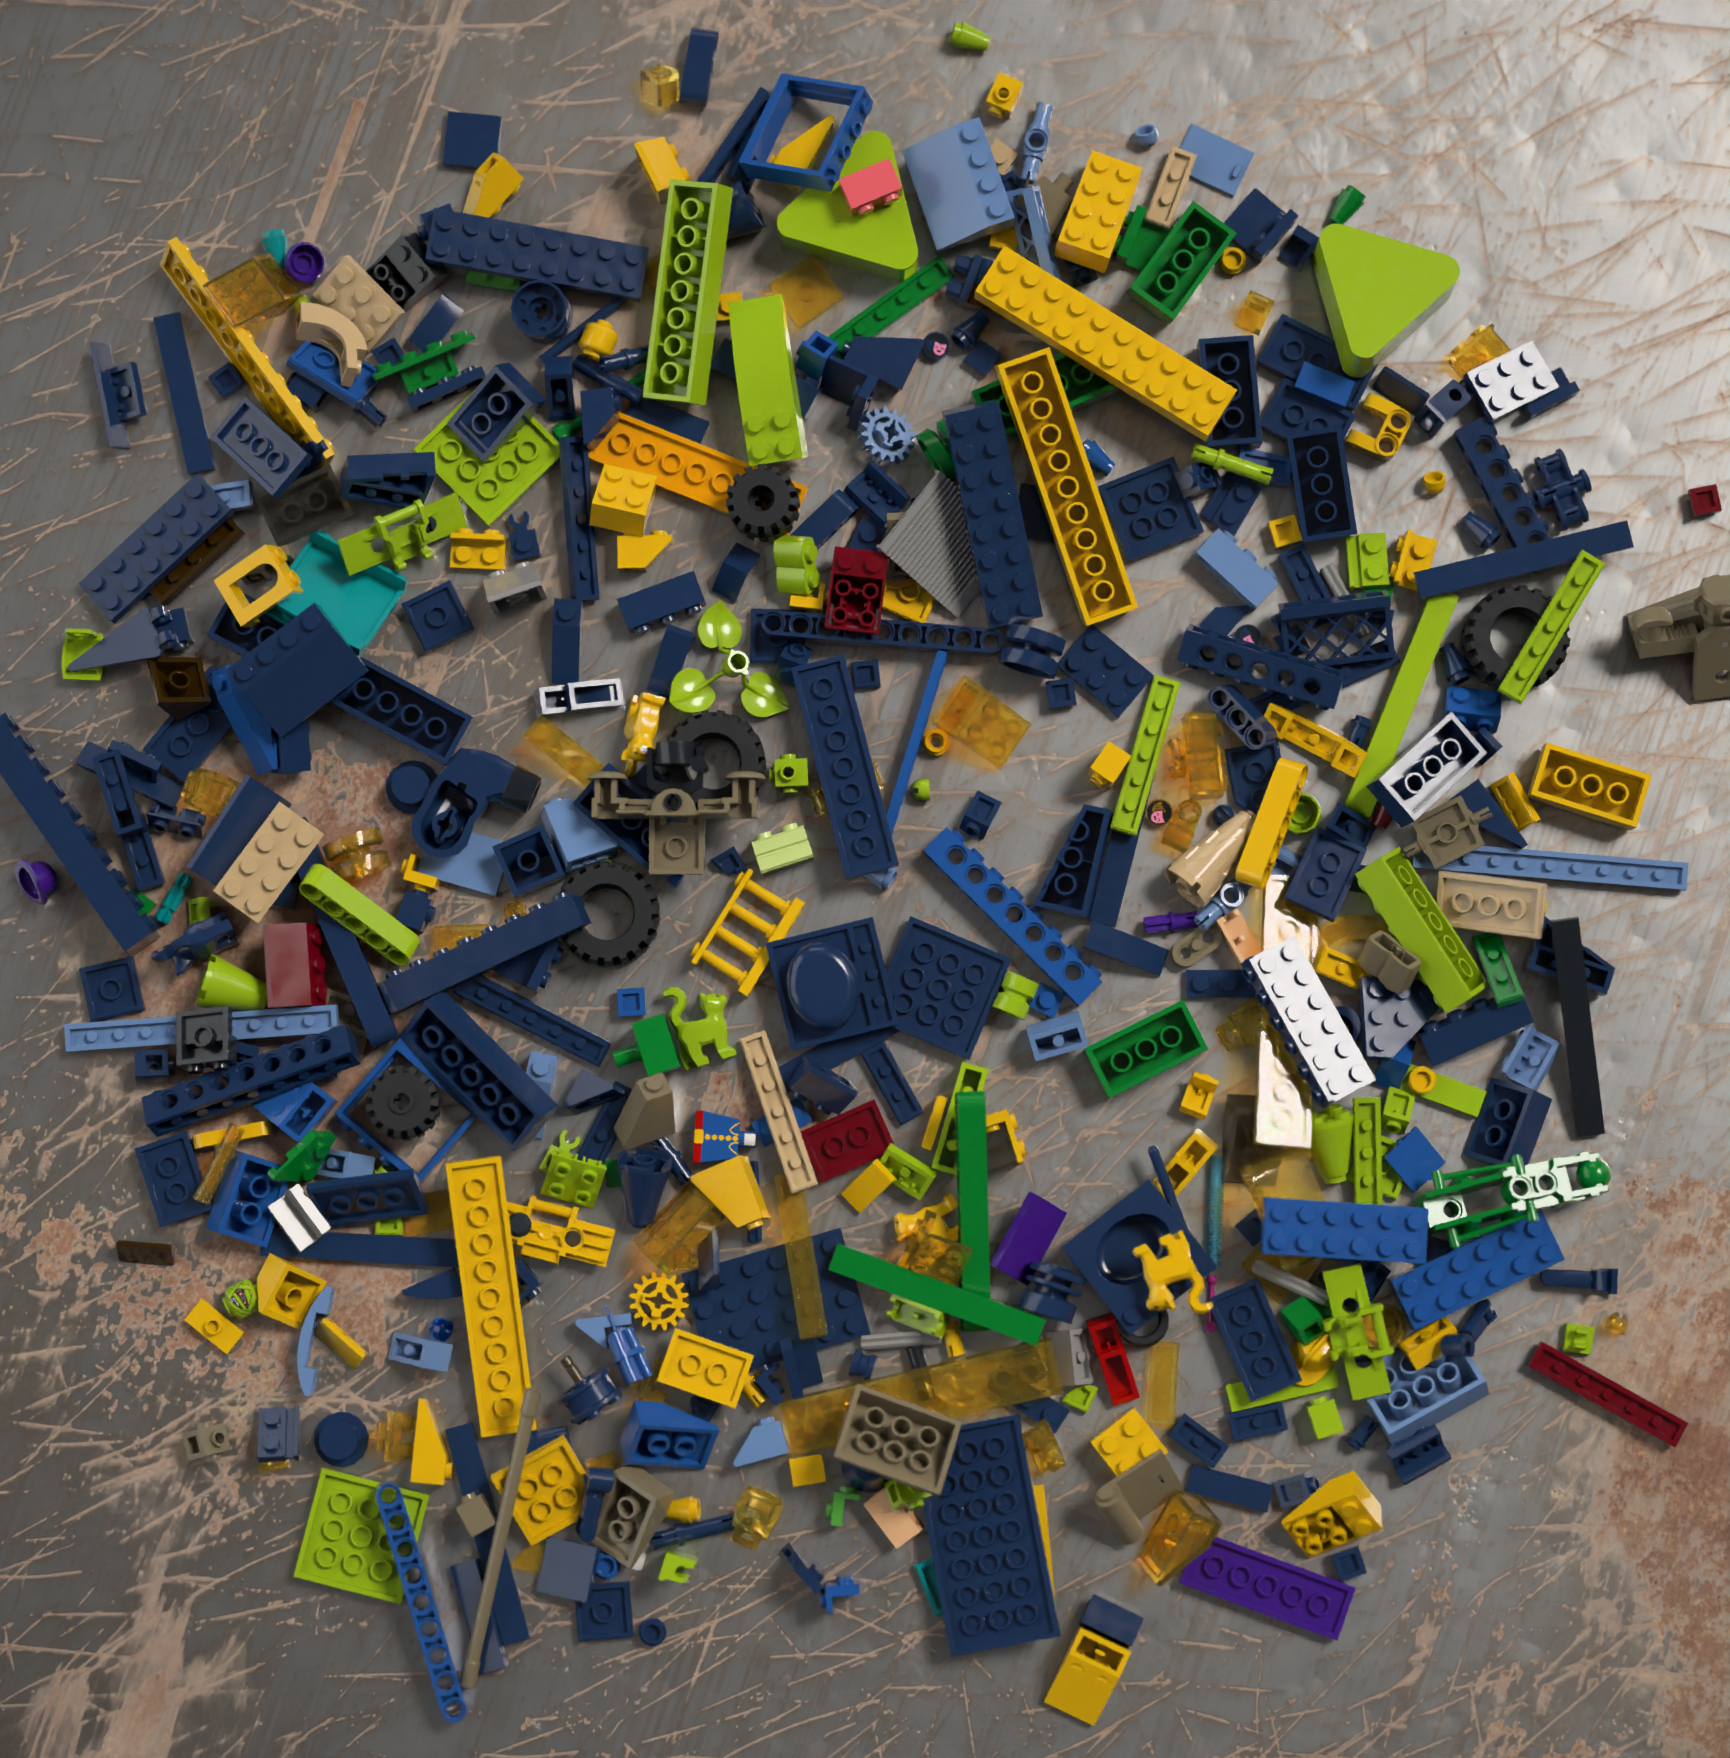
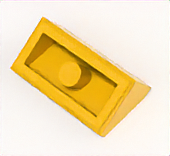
(341, 1343)
(1425, 1343)

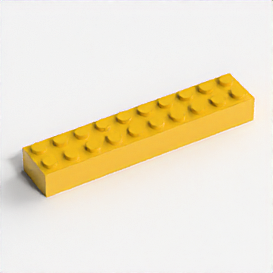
(1105, 343)
(1066, 486)

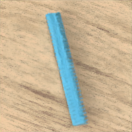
(1215, 1209)

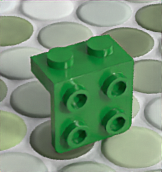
(1139, 241)

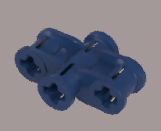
(1564, 497)

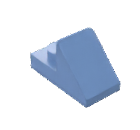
(597, 1326)

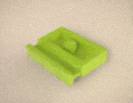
(1367, 561)

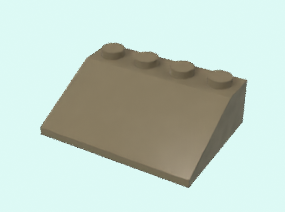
(897, 1439)

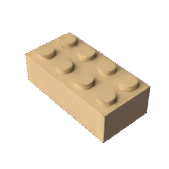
(268, 862)

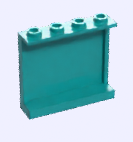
(353, 603)

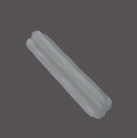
(1338, 588)
(1290, 1282)
(896, 1340)

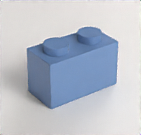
(1057, 1036)

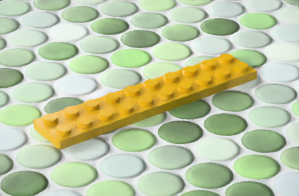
(241, 350)
(489, 1292)

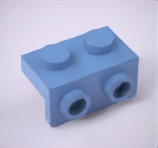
(1530, 1058)

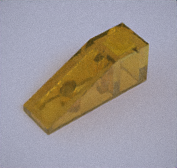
(562, 750)

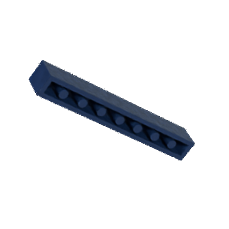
(485, 952)

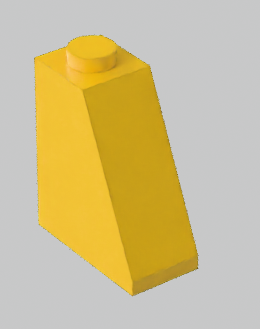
(734, 1192)

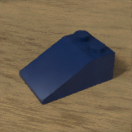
(496, 410)

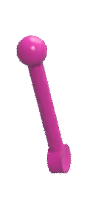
(1210, 1325)

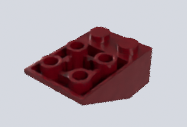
(856, 590)

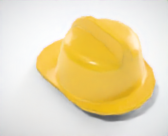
(1312, 1360)

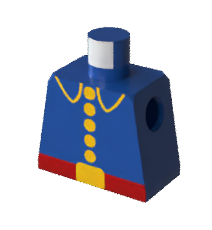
(719, 1137)

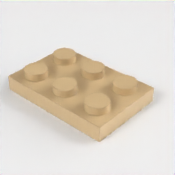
(359, 299)

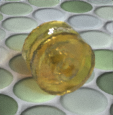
(358, 855)

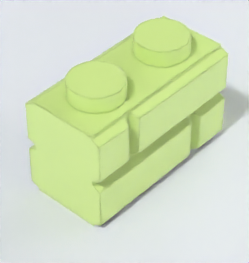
(782, 849)

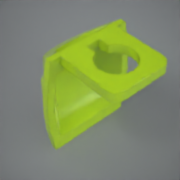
(75, 644)

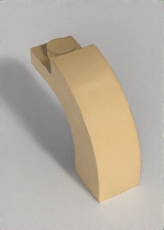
(336, 332)

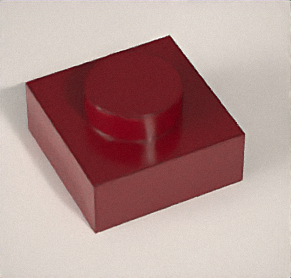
(1704, 500)

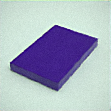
(1028, 1237)

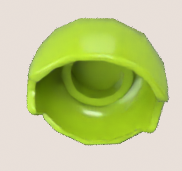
(1306, 815)

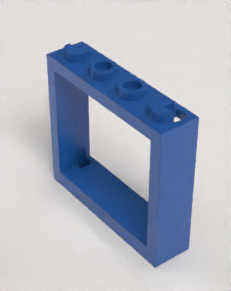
(774, 116)
(369, 1140)

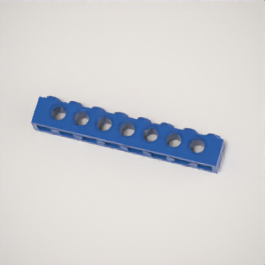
(1076, 990)

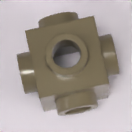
(206, 1441)

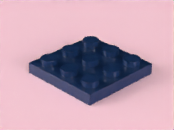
(1149, 510)

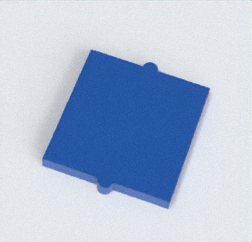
(1414, 1159)

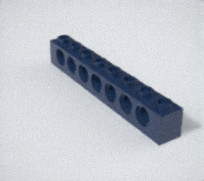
(269, 1074)

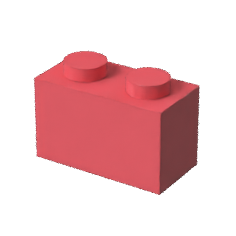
(871, 187)

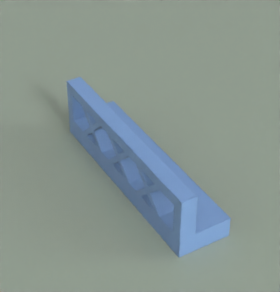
(1039, 227)

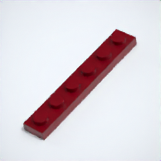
(1607, 1394)

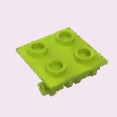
(573, 1179)

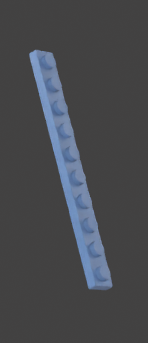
(1565, 867)
(163, 1029)

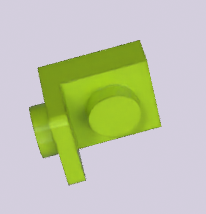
(1397, 1110)

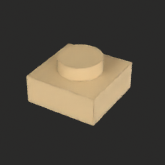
(1003, 156)

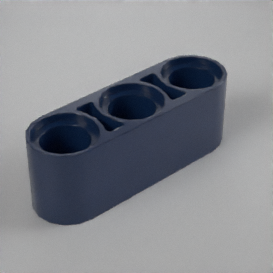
(698, 67)
(828, 518)
(1253, 721)

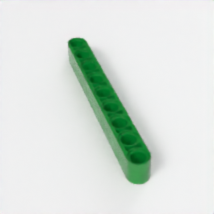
(972, 1194)

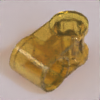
(1182, 830)

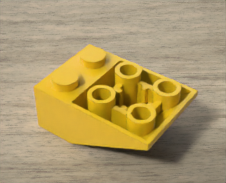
(1334, 1515)
(1087, 1675)

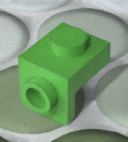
(836, 1508)

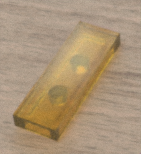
(1162, 1383)

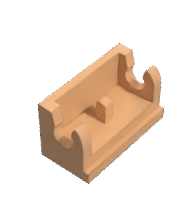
(1238, 936)
(897, 1524)

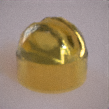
(511, 905)
(1617, 1325)

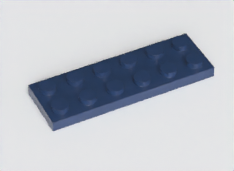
(156, 548)

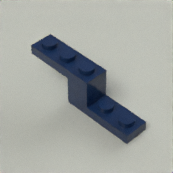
(128, 820)

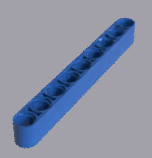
(427, 1613)

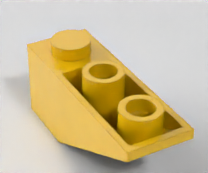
(492, 186)

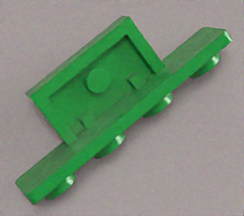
(428, 366)

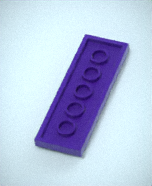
(1271, 1587)

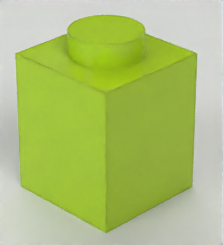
(1324, 1417)

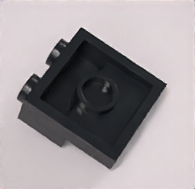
(205, 1040)

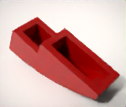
(1112, 1358)

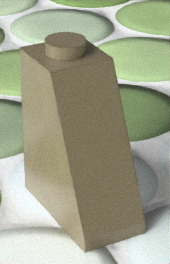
(646, 1113)

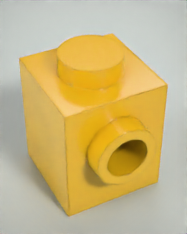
(1003, 96)

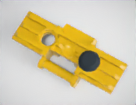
(549, 1241)

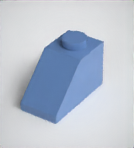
(346, 1164)
(420, 1351)
(763, 1442)

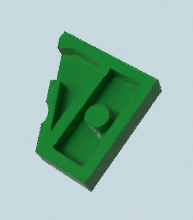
(305, 1157)

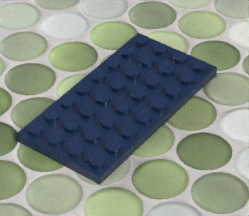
(990, 1543)

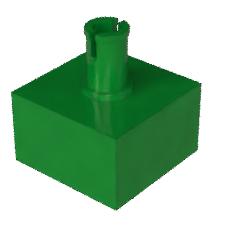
(652, 1047)

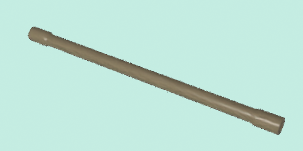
(527, 1414)

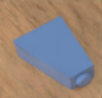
(575, 836)

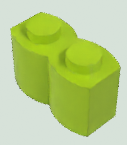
(796, 564)

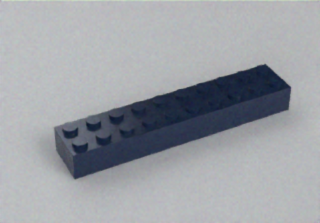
(375, 698)
(73, 841)

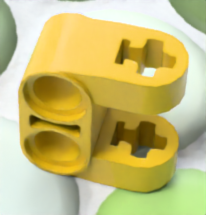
(1385, 410)

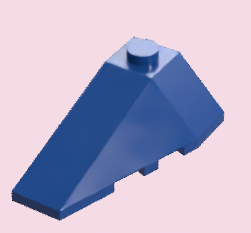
(247, 723)

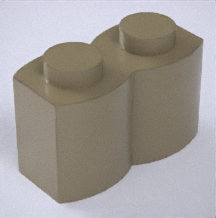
(1389, 962)

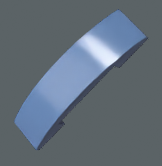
(306, 1374)

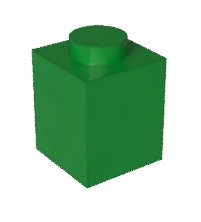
(1303, 1321)

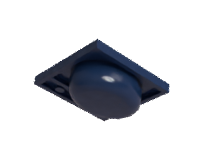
(832, 983)
(1107, 1259)

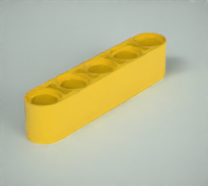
(1271, 823)

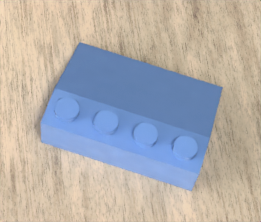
(959, 185)
(1426, 1394)

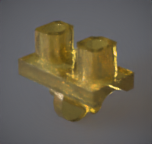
(648, 1392)
(393, 1447)
(1044, 1447)

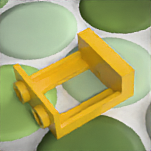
(287, 584)

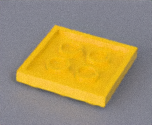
(547, 1491)

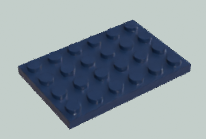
(758, 1302)

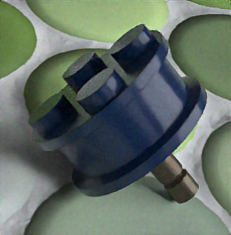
(588, 1393)

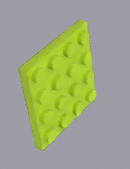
(501, 480)
(347, 1538)

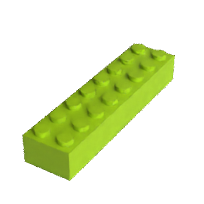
(687, 292)

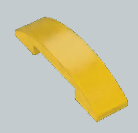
(1316, 739)

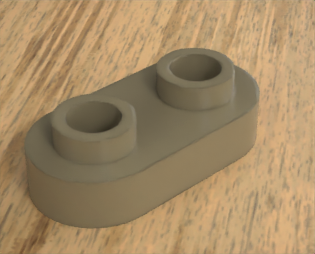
(1196, 945)

